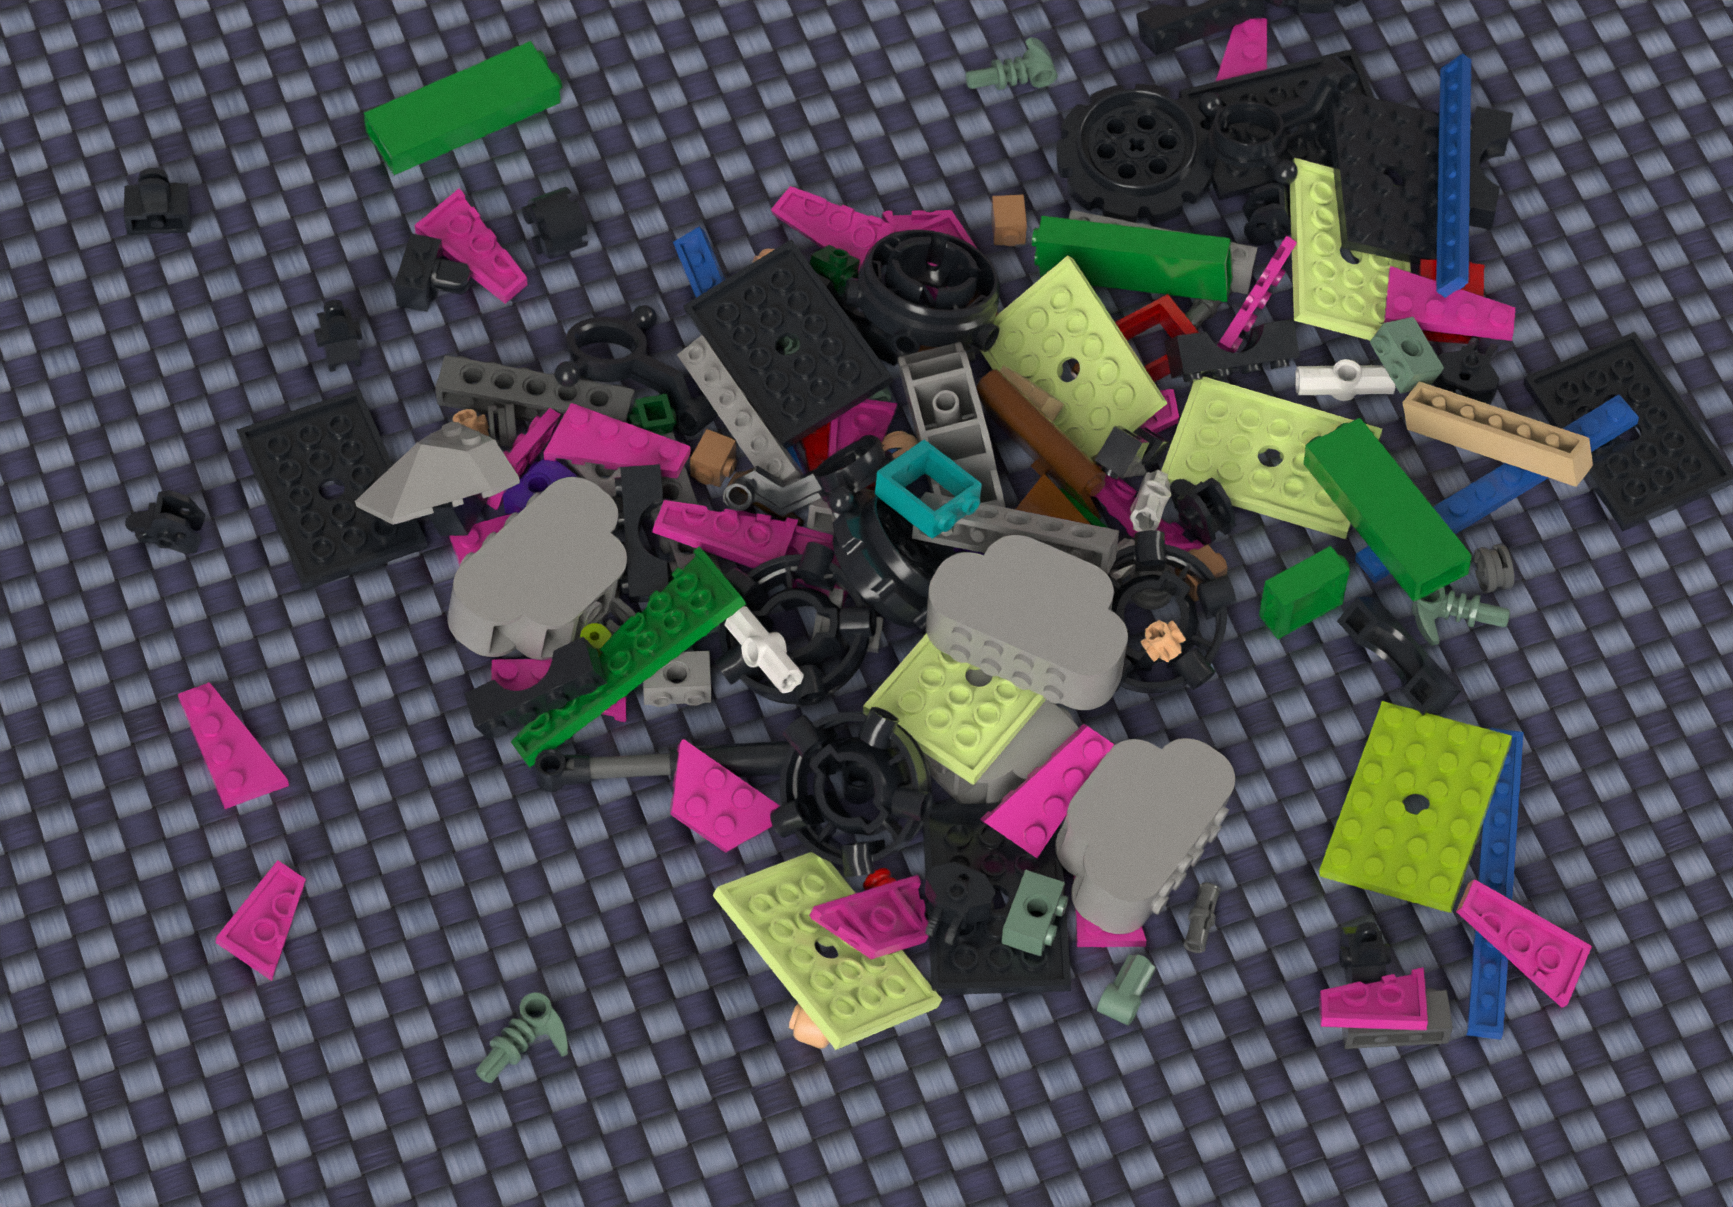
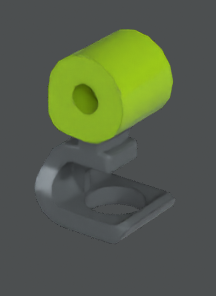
(598, 634)

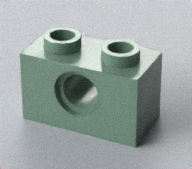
(1406, 354)
(1040, 895)

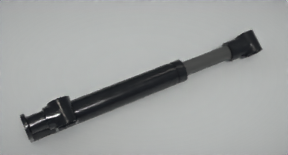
(739, 758)

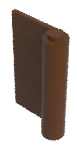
(1041, 439)

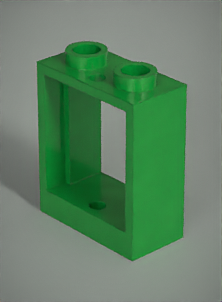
(1304, 592)

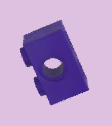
(537, 479)

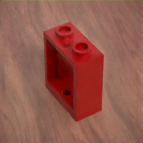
(1162, 312)

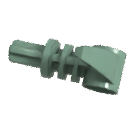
(1034, 64)
(1447, 605)
(521, 1032)

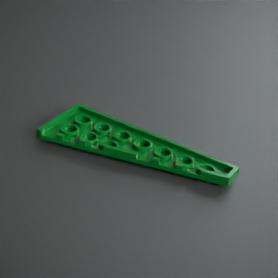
(671, 623)

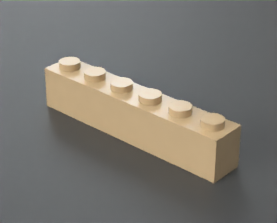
(1498, 434)

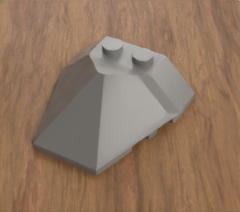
(439, 471)

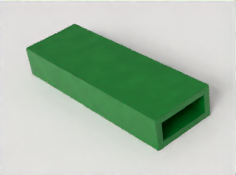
(463, 107)
(1138, 257)
(1387, 509)

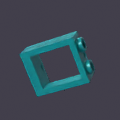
(910, 466)

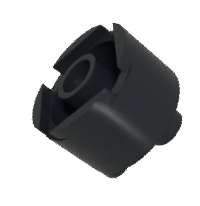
(555, 223)

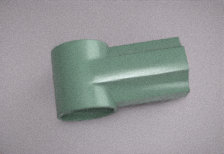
(1123, 997)

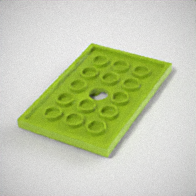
(1427, 852)

